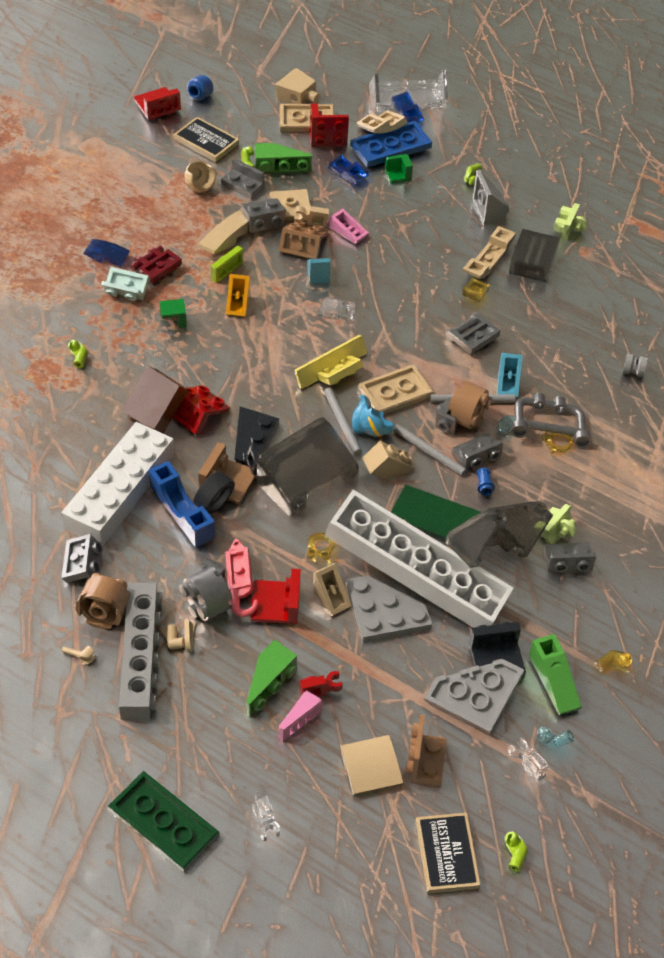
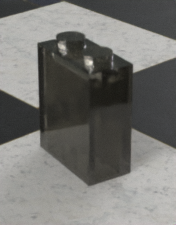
(534, 255)

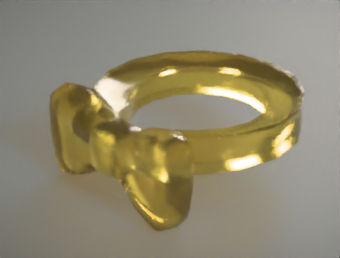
(552, 447)
(312, 551)

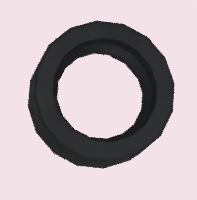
(214, 492)

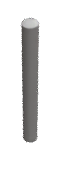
(496, 398)
(343, 421)
(430, 450)

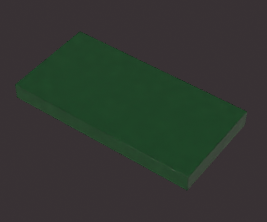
(430, 512)
(163, 821)

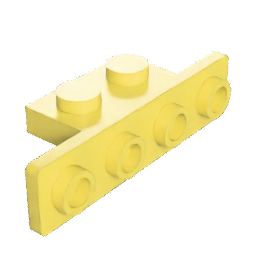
(334, 364)

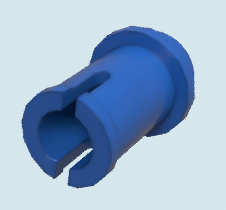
(486, 486)

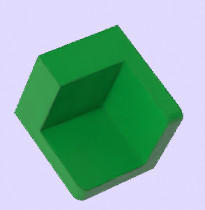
(398, 168)
(174, 308)

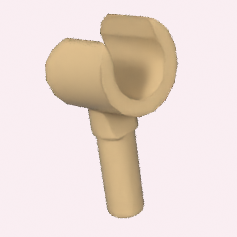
(85, 656)

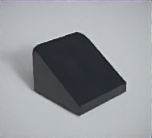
(252, 457)

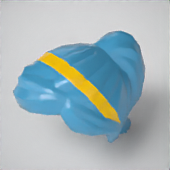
(369, 420)

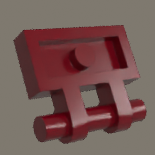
(156, 263)

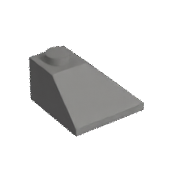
(489, 200)

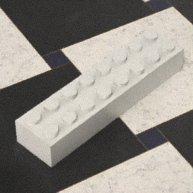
(417, 561)

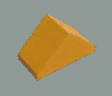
(238, 295)

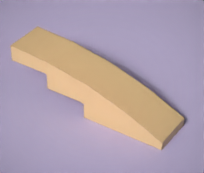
(225, 233)

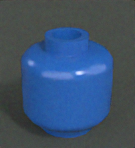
(200, 87)

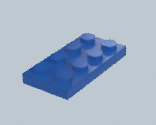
(378, 146)

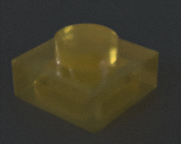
(475, 290)

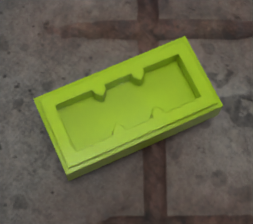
(226, 264)

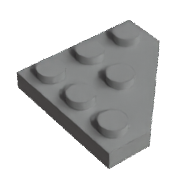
(384, 611)
(476, 693)

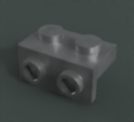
(264, 215)

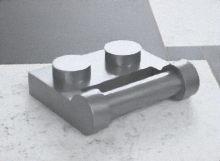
(475, 338)

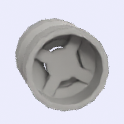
(631, 361)

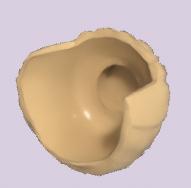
(200, 176)

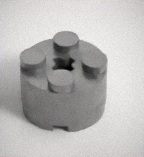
(206, 594)

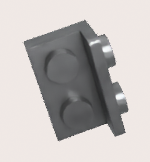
(244, 179)
(477, 451)
(569, 557)
(81, 558)

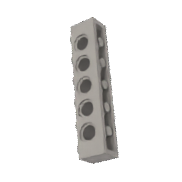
(133, 704)

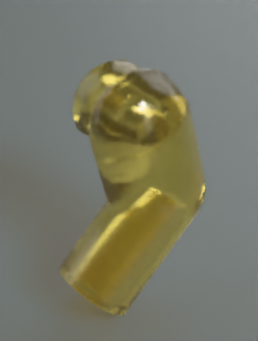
(613, 658)

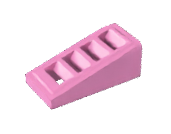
(347, 220)
(303, 712)

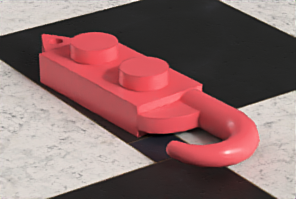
(239, 577)

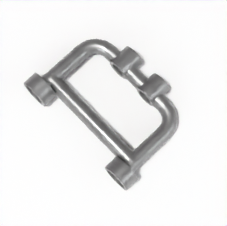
(520, 426)

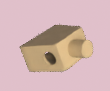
(296, 88)

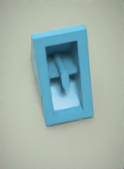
(319, 270)
(509, 374)

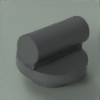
(220, 569)

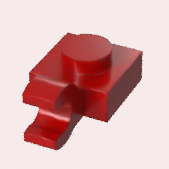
(320, 685)

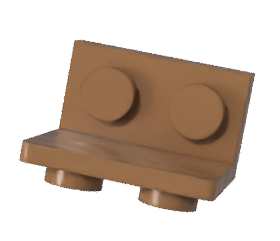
(302, 239)
(237, 472)
(426, 756)

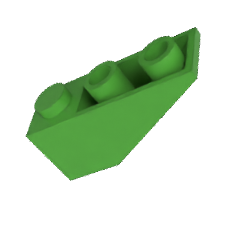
(278, 158)
(272, 669)
(555, 673)

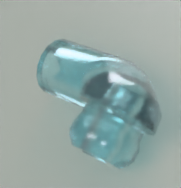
(504, 424)
(554, 741)

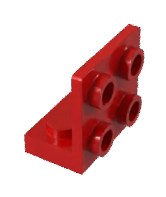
(158, 102)
(327, 129)
(197, 406)
(277, 599)

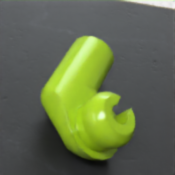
(245, 155)
(470, 172)
(79, 352)
(517, 849)

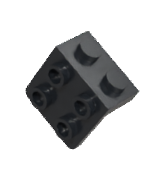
(496, 643)

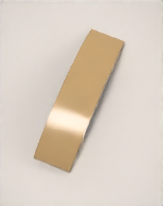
(491, 254)

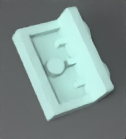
(126, 283)

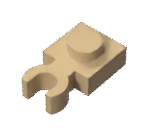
(313, 216)

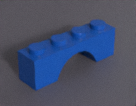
(193, 520)

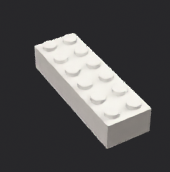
(117, 483)

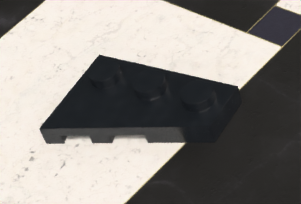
(253, 429)

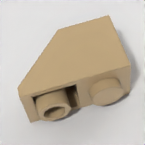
(388, 461)

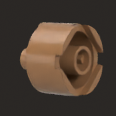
(469, 405)
(103, 601)

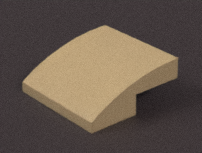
(383, 123)
(371, 764)

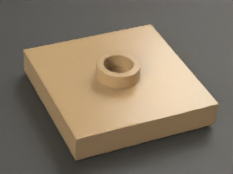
(290, 200)

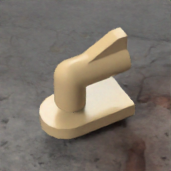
(173, 642)

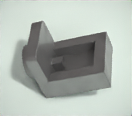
(444, 420)

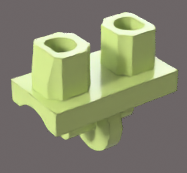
(569, 220)
(560, 525)

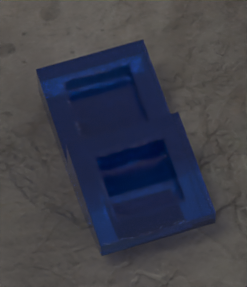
(404, 106)
(346, 170)
(106, 250)

